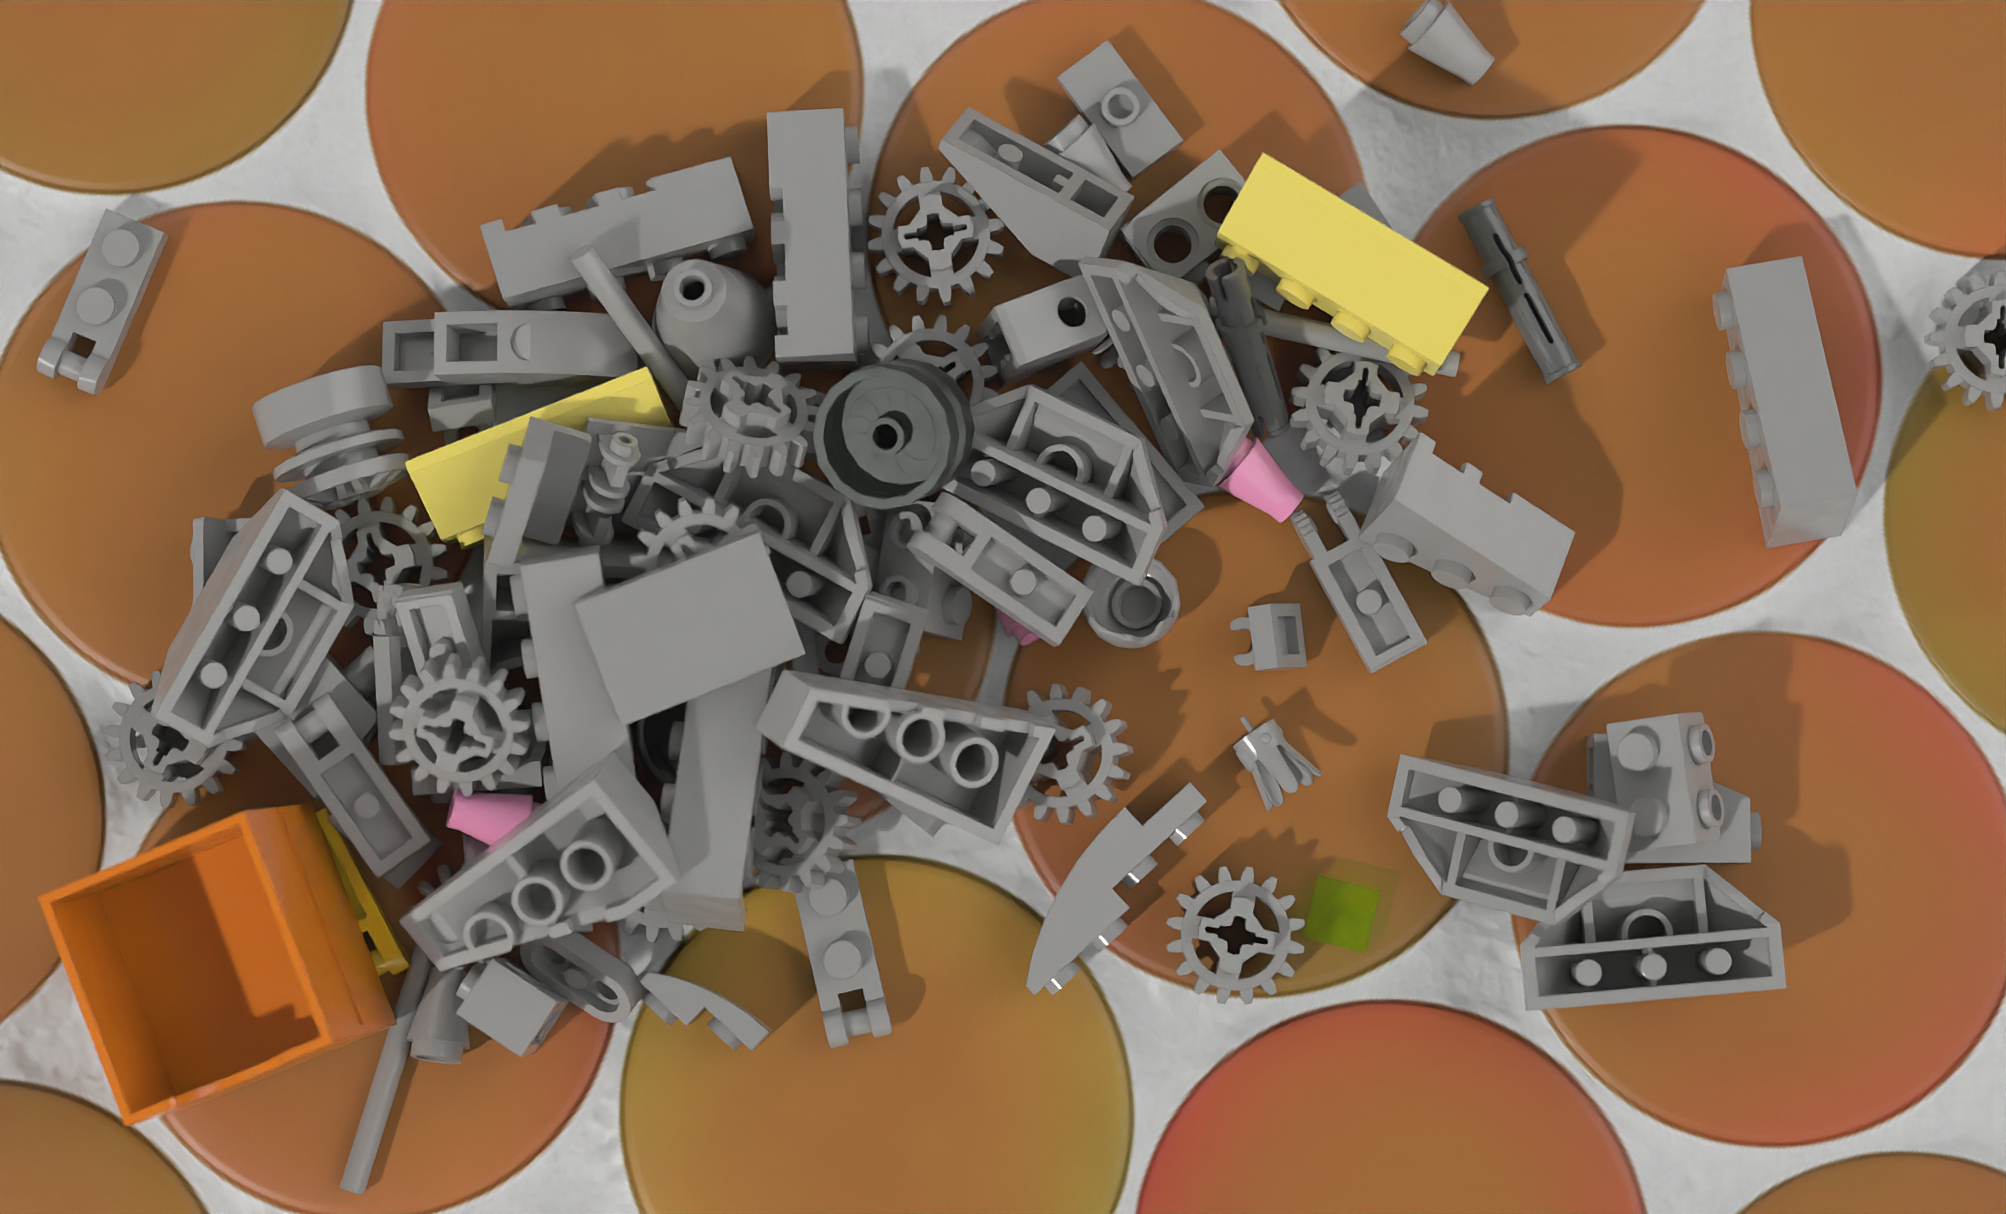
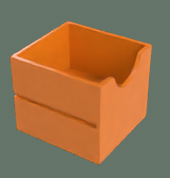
(216, 960)

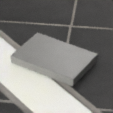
(689, 627)

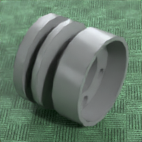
(332, 436)

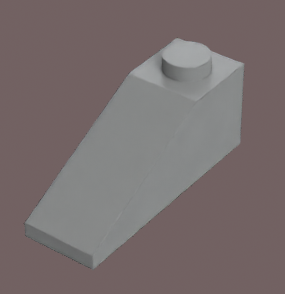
(1038, 195)

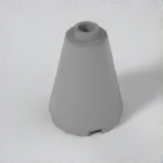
(713, 315)

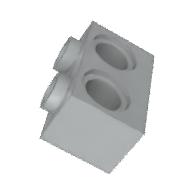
(1183, 213)

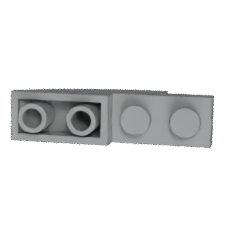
(506, 348)
(1086, 904)

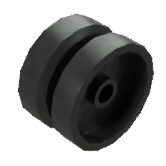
(886, 464)

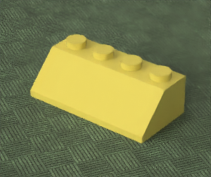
(1348, 267)
(464, 475)

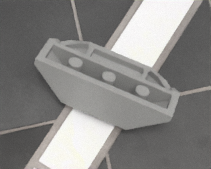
(1173, 365)
(1065, 479)
(800, 517)
(258, 625)
(1508, 838)
(1654, 940)

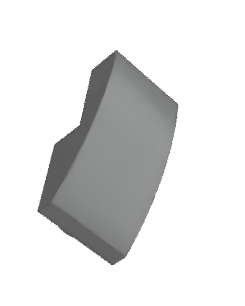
(685, 999)

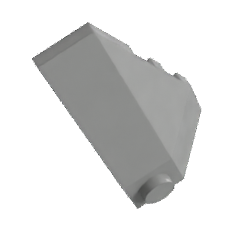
(568, 864)

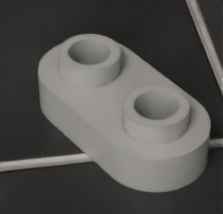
(584, 975)

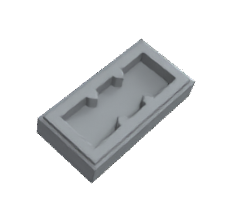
(1121, 109)

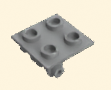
(613, 473)

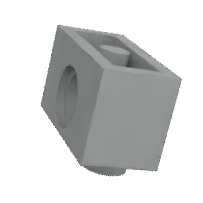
(510, 1005)

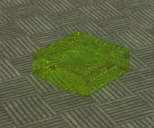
(1341, 913)

